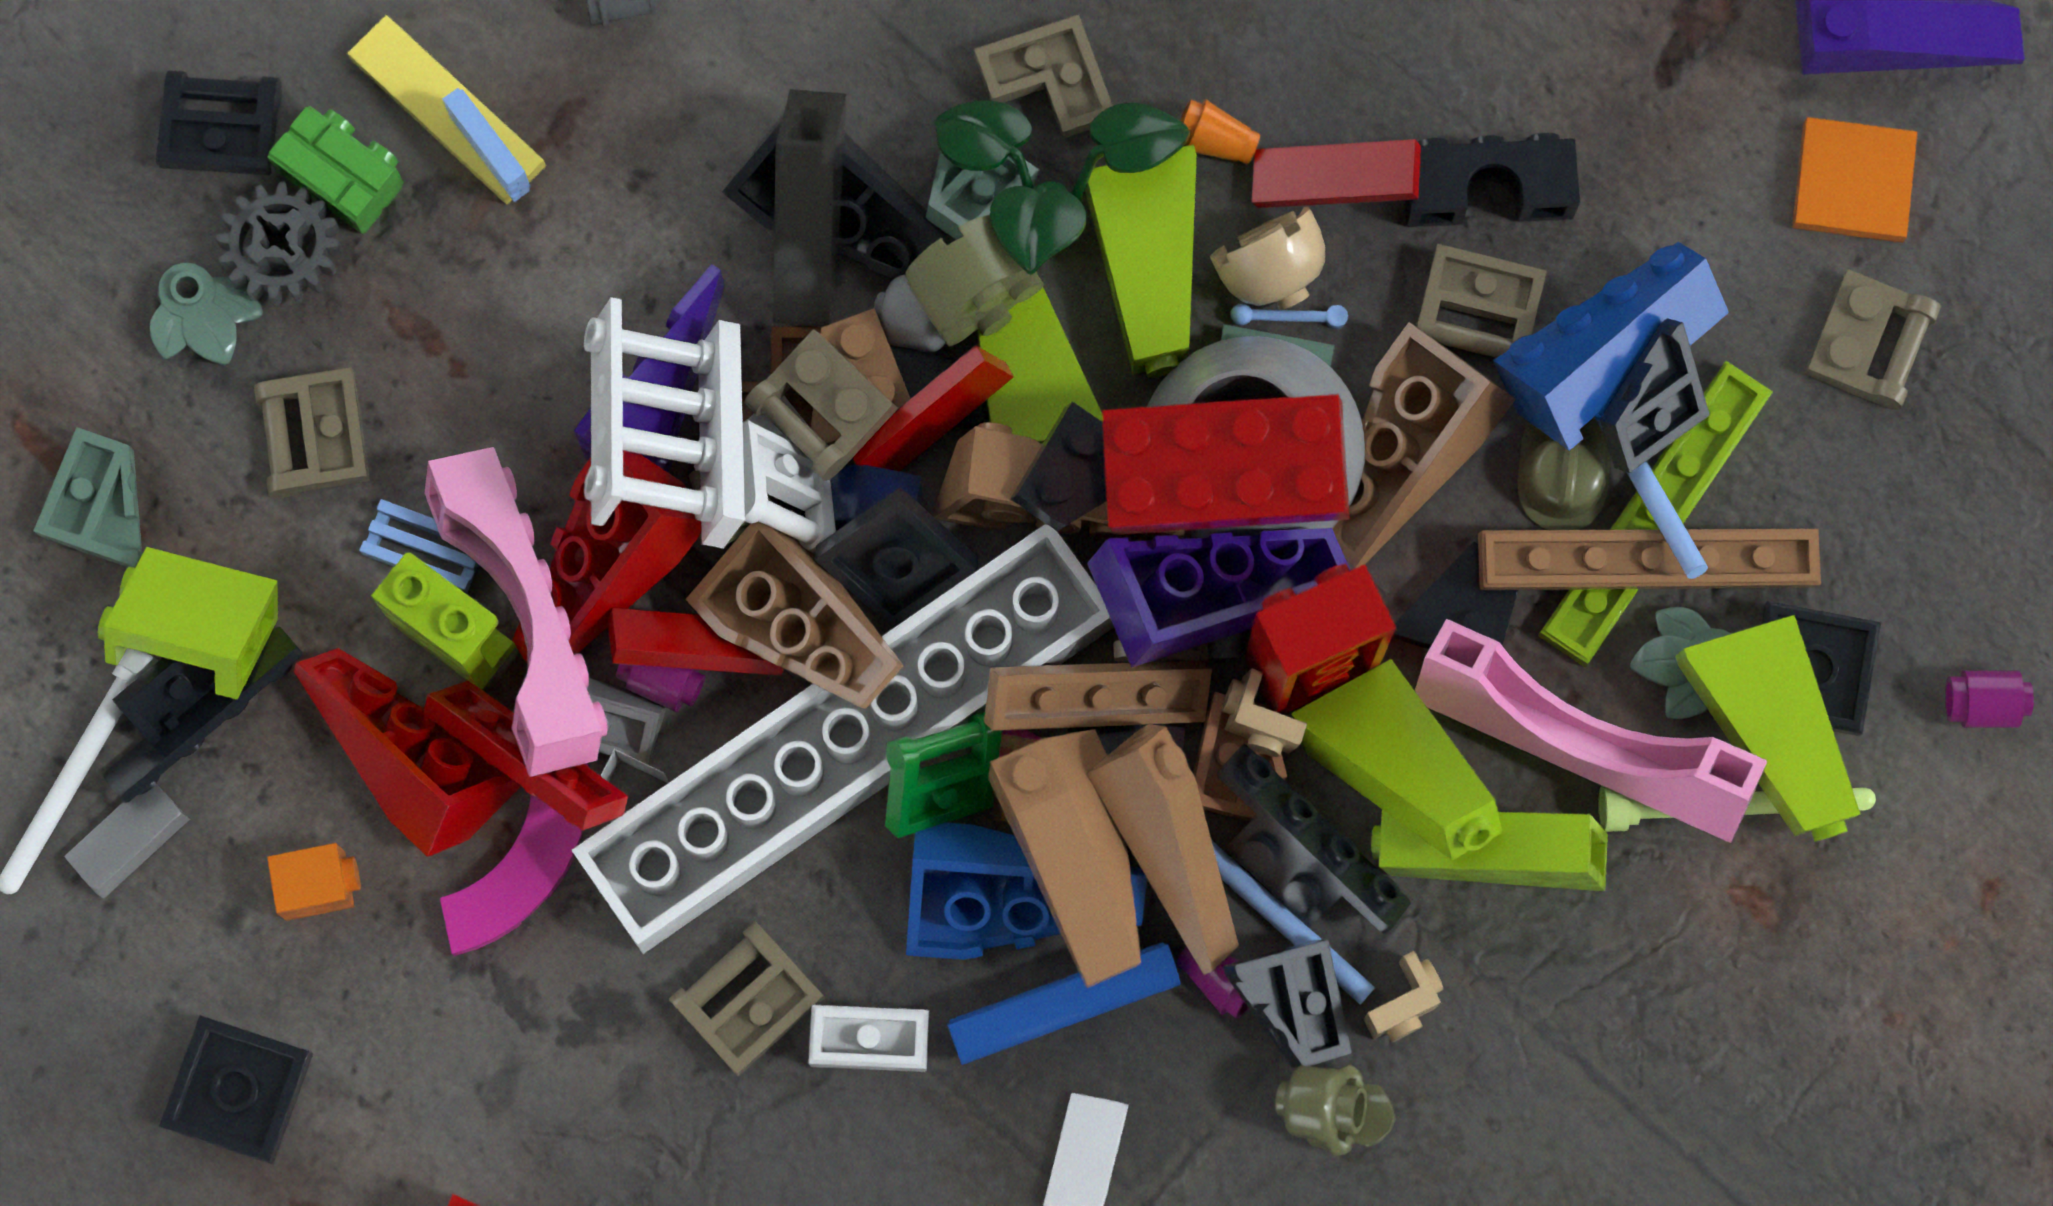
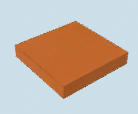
(1854, 179)

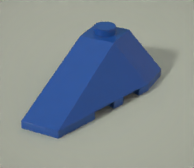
(979, 894)

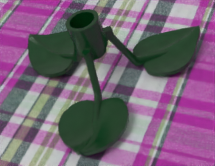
(1048, 218)

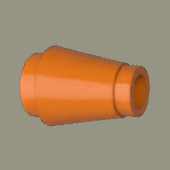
(1218, 133)

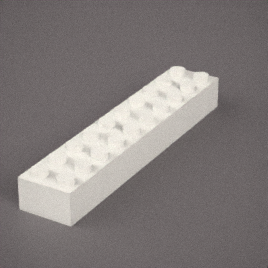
(828, 755)

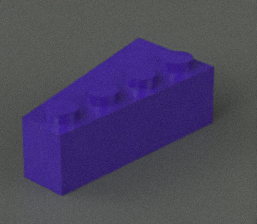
(1200, 590)

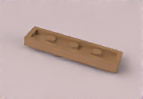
(1097, 695)

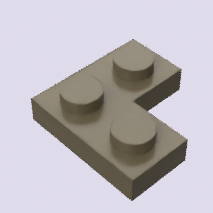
(1049, 59)

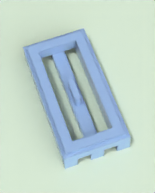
(487, 144)
(379, 528)

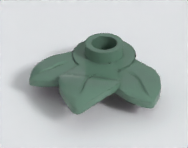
(204, 320)
(1658, 664)

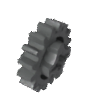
(264, 260)

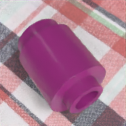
(663, 685)
(1988, 699)

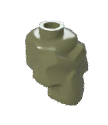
(1334, 1108)

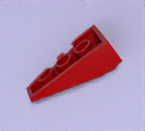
(617, 561)
(415, 770)

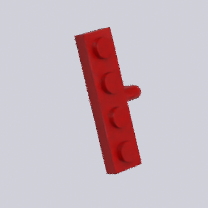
(486, 728)

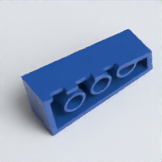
(1586, 354)

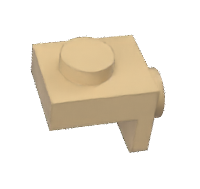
(1265, 729)
(1401, 1015)

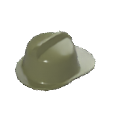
(1563, 486)

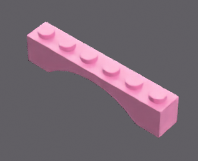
(479, 515)
(1687, 779)

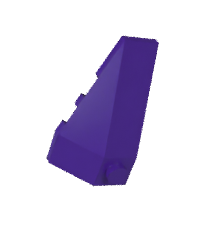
(1906, 34)
(688, 322)

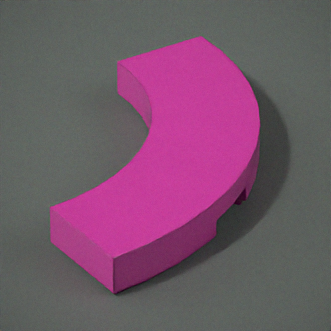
(516, 884)

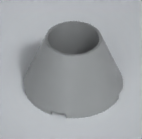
(1269, 369)

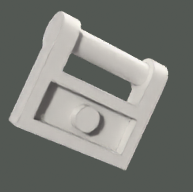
(785, 472)

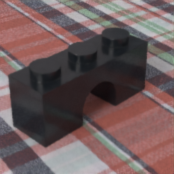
(1536, 172)

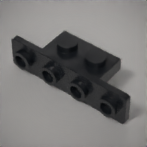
(178, 708)
(1301, 852)

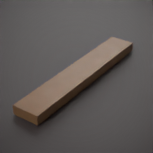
(1645, 560)

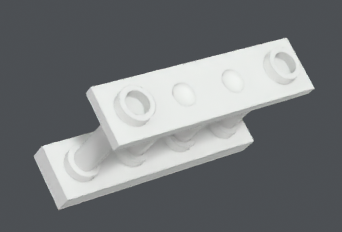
(715, 407)

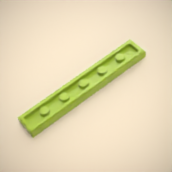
(1684, 474)

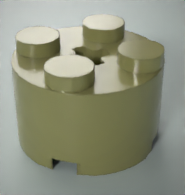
(969, 283)

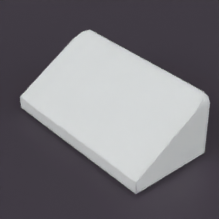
(868, 1038)
(1086, 1152)

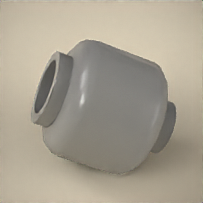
(905, 320)

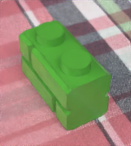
(337, 167)

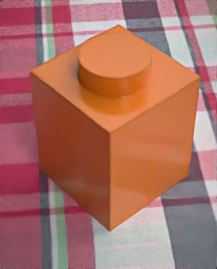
(313, 881)

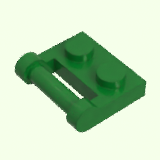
(943, 790)

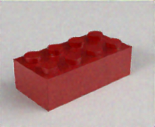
(1225, 464)
(1318, 637)

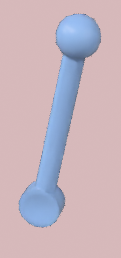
(1334, 317)

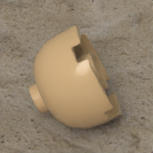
(1274, 261)

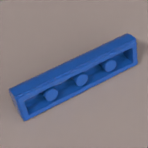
(1058, 1006)

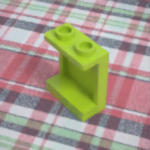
(192, 616)
(443, 620)

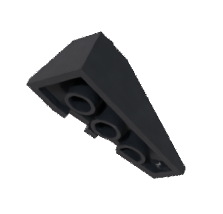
(877, 216)

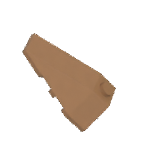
(1418, 430)
(986, 474)
(795, 615)
(1165, 826)
(1072, 849)

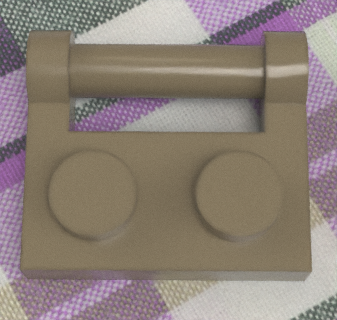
(1480, 288)
(1854, 333)
(833, 390)
(329, 428)
(759, 1012)

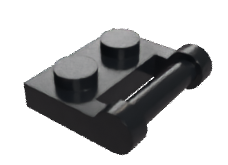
(214, 138)

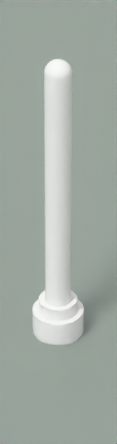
(130, 667)

